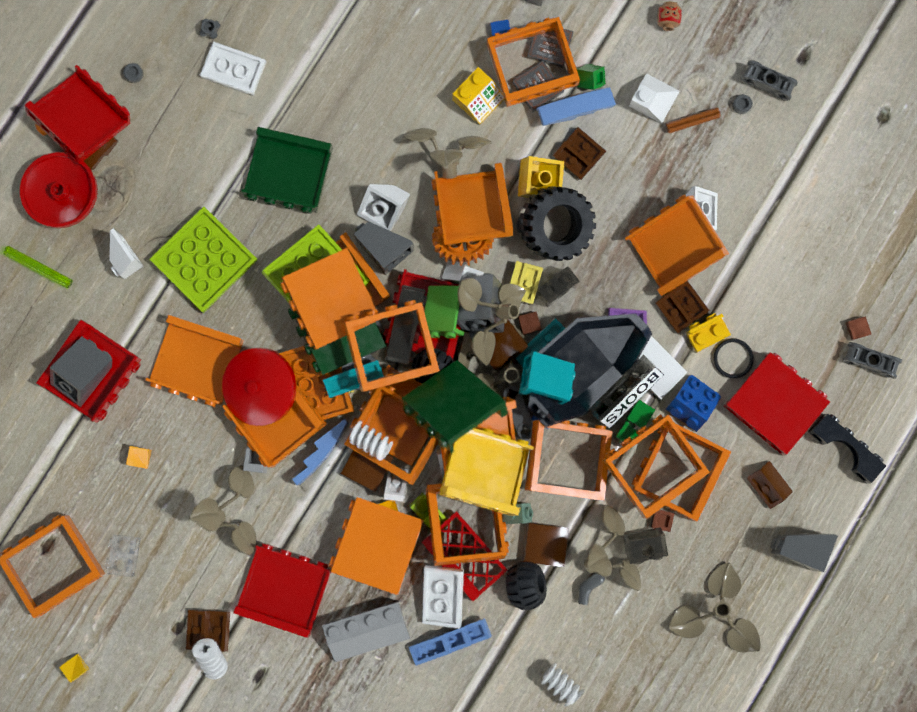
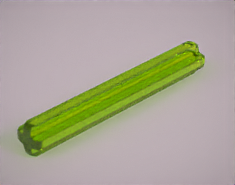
(37, 267)

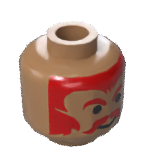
(669, 16)

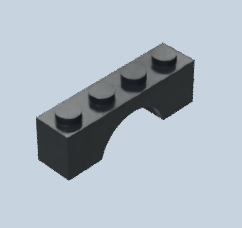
(865, 463)

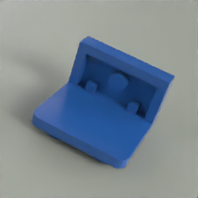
(694, 403)

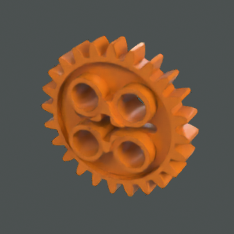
(458, 254)

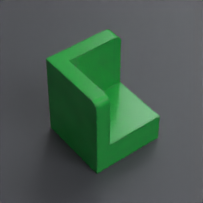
(591, 76)
(640, 414)
(625, 432)

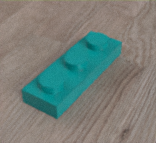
(542, 339)
(348, 380)

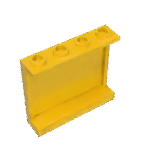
(486, 471)

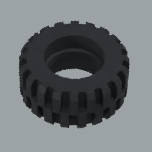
(580, 228)

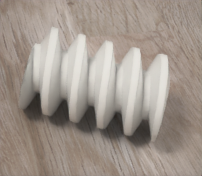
(369, 442)
(210, 658)
(562, 685)

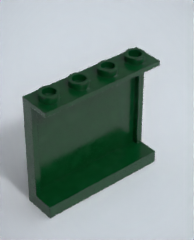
(287, 170)
(338, 352)
(452, 404)

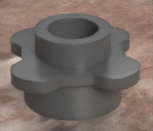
(206, 23)

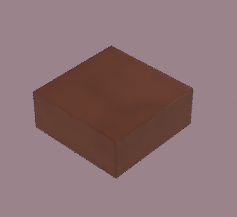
(529, 323)
(858, 328)
(662, 519)

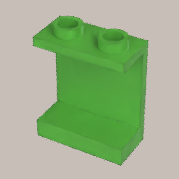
(442, 311)

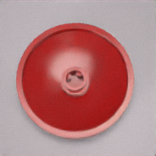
(58, 190)
(259, 386)

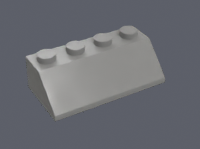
(366, 631)

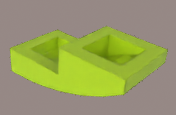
(420, 507)

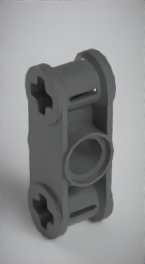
(781, 87)
(885, 364)
(520, 414)

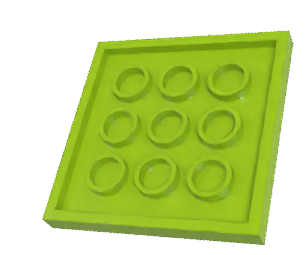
(307, 250)
(203, 259)

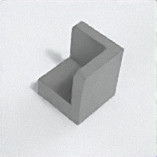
(252, 462)

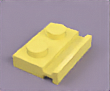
(527, 277)

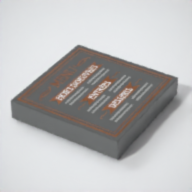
(547, 49)
(536, 75)

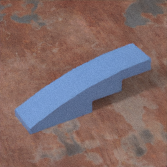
(576, 106)
(325, 447)
(450, 642)

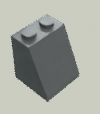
(383, 246)
(483, 315)
(80, 370)
(805, 549)

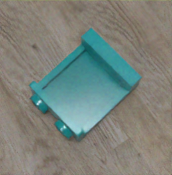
(547, 377)

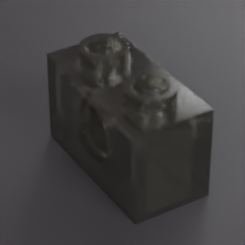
(557, 286)
(636, 541)

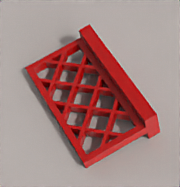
(468, 586)

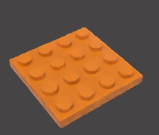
(313, 385)

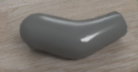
(587, 586)

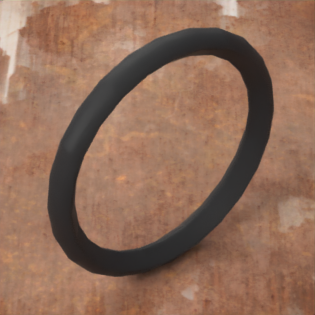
(733, 375)

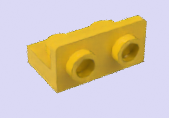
(707, 333)

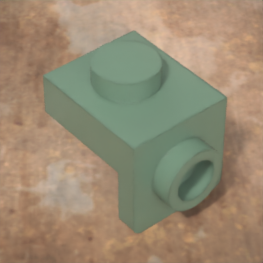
(525, 515)

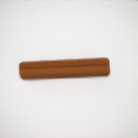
(693, 120)

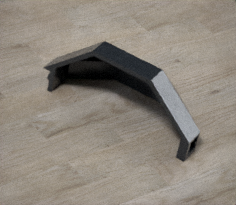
(601, 353)

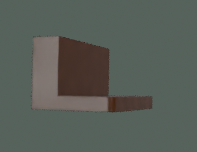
(770, 485)

